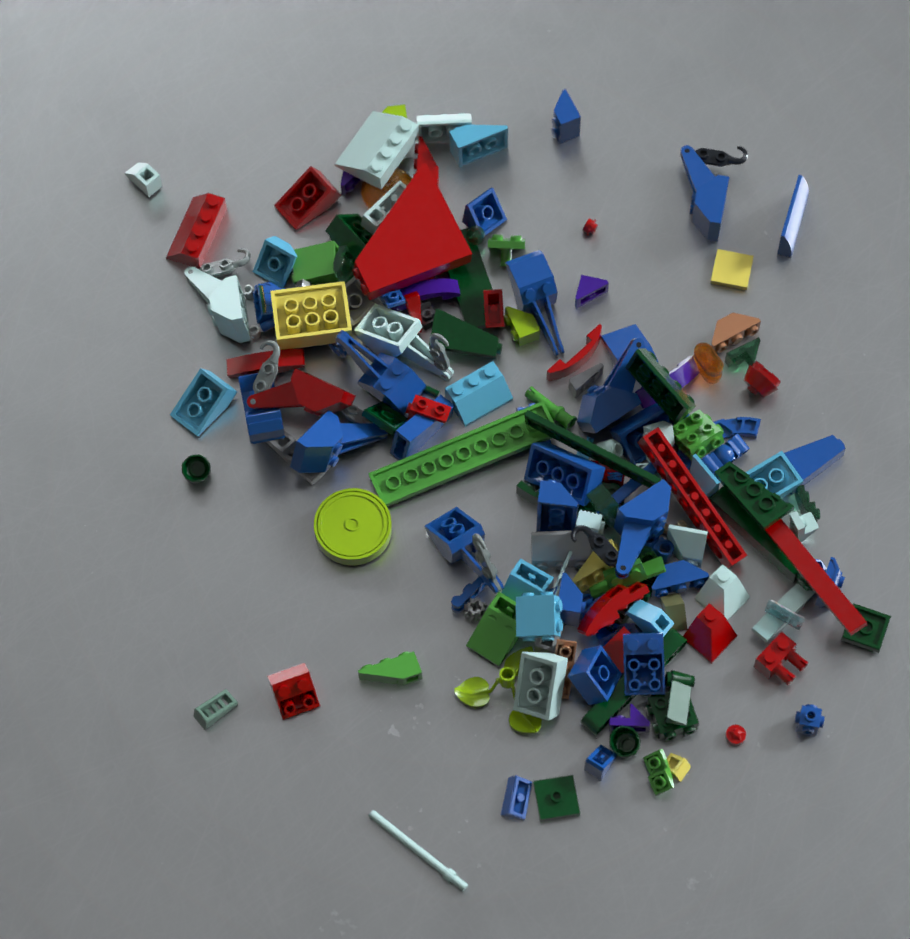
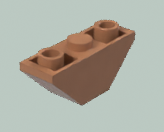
(733, 329)
(566, 649)

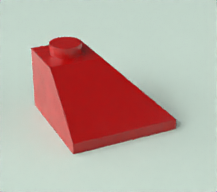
(710, 633)

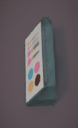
(784, 614)

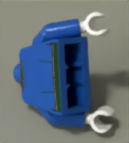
(263, 306)

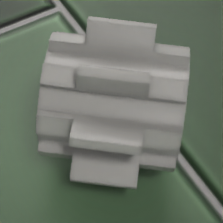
(470, 607)

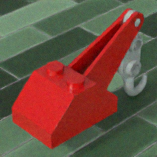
(301, 391)

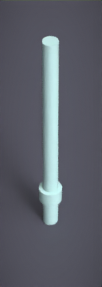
(448, 874)

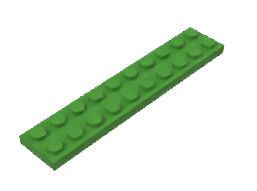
(457, 456)

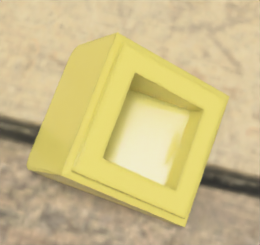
(678, 766)

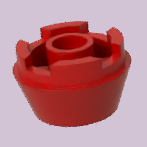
(760, 380)

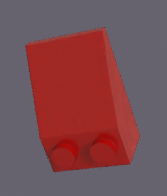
(307, 198)

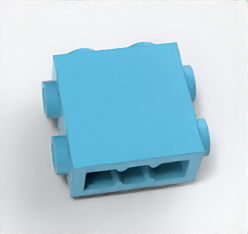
(538, 616)

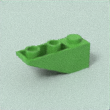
(398, 670)

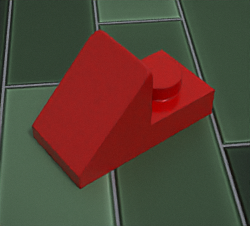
(493, 308)

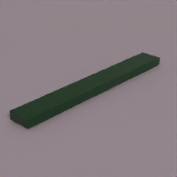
(590, 450)

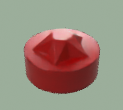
(735, 735)

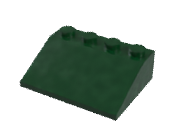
(660, 385)

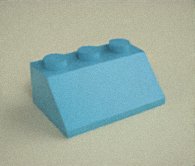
(478, 393)

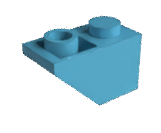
(649, 617)

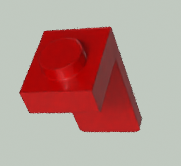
(428, 408)

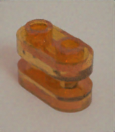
(708, 363)

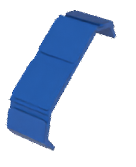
(261, 423)

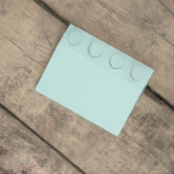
(378, 148)

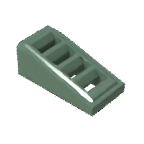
(203, 709)

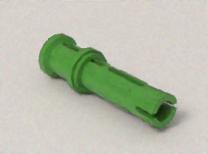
(557, 412)

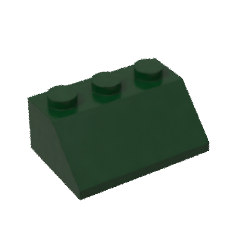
(348, 231)

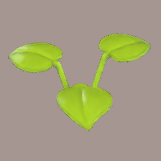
(475, 693)

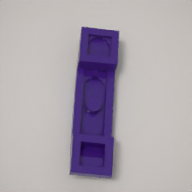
(431, 288)
(683, 373)

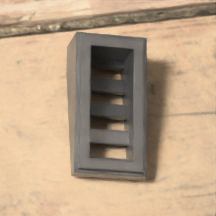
(583, 380)

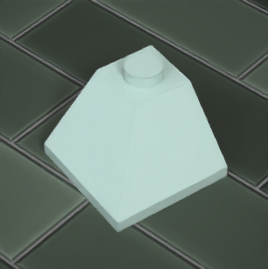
(688, 543)
(723, 592)

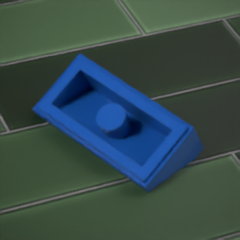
(516, 798)

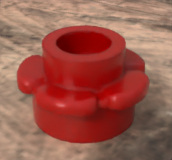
(590, 226)

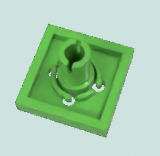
(506, 245)

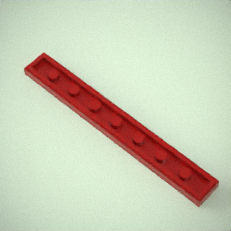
(816, 577)

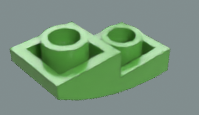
(659, 770)

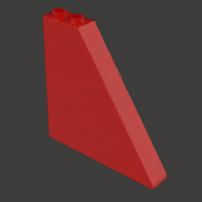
(412, 241)

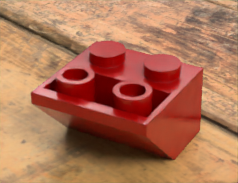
(293, 691)

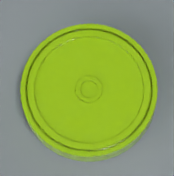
(352, 526)

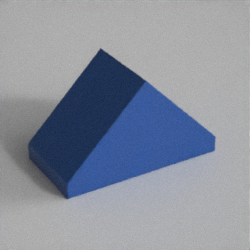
(599, 761)

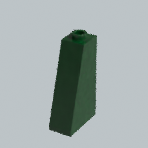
(465, 337)

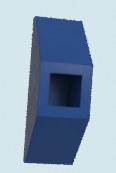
(678, 578)

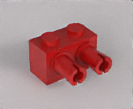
(773, 657)

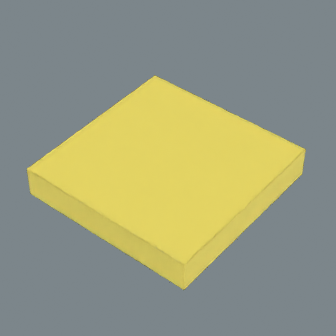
(731, 269)

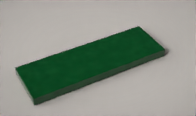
(472, 281)

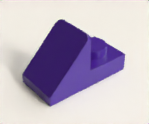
(635, 721)

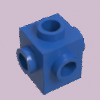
(809, 719)

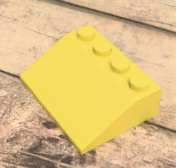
(310, 315)

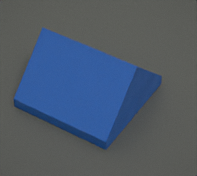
(484, 212)

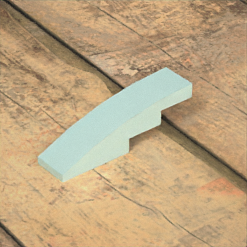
(793, 600)

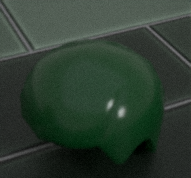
(196, 468)
(624, 741)

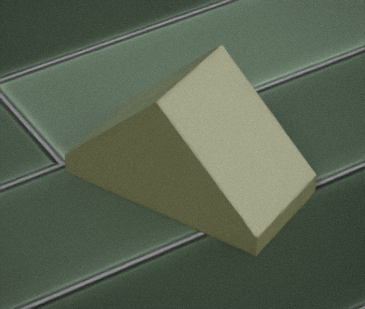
(675, 610)

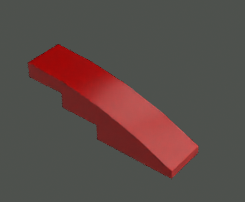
(251, 363)

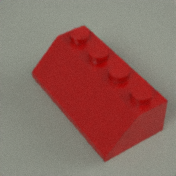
(197, 230)

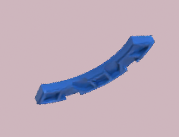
(740, 425)

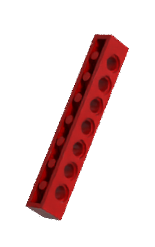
(691, 497)

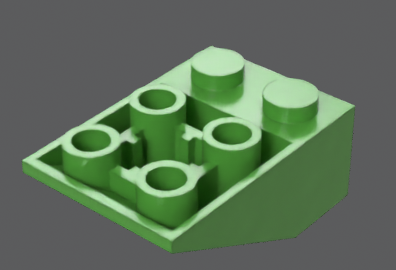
(496, 630)

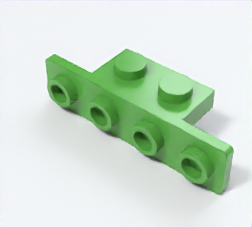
(639, 572)

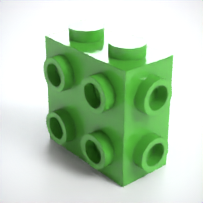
(697, 435)

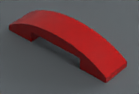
(561, 370)

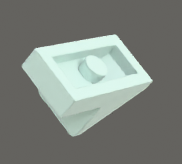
(802, 525)

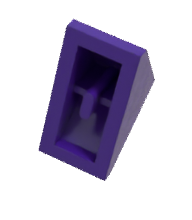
(590, 289)

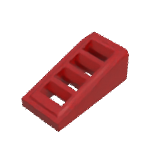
(413, 305)

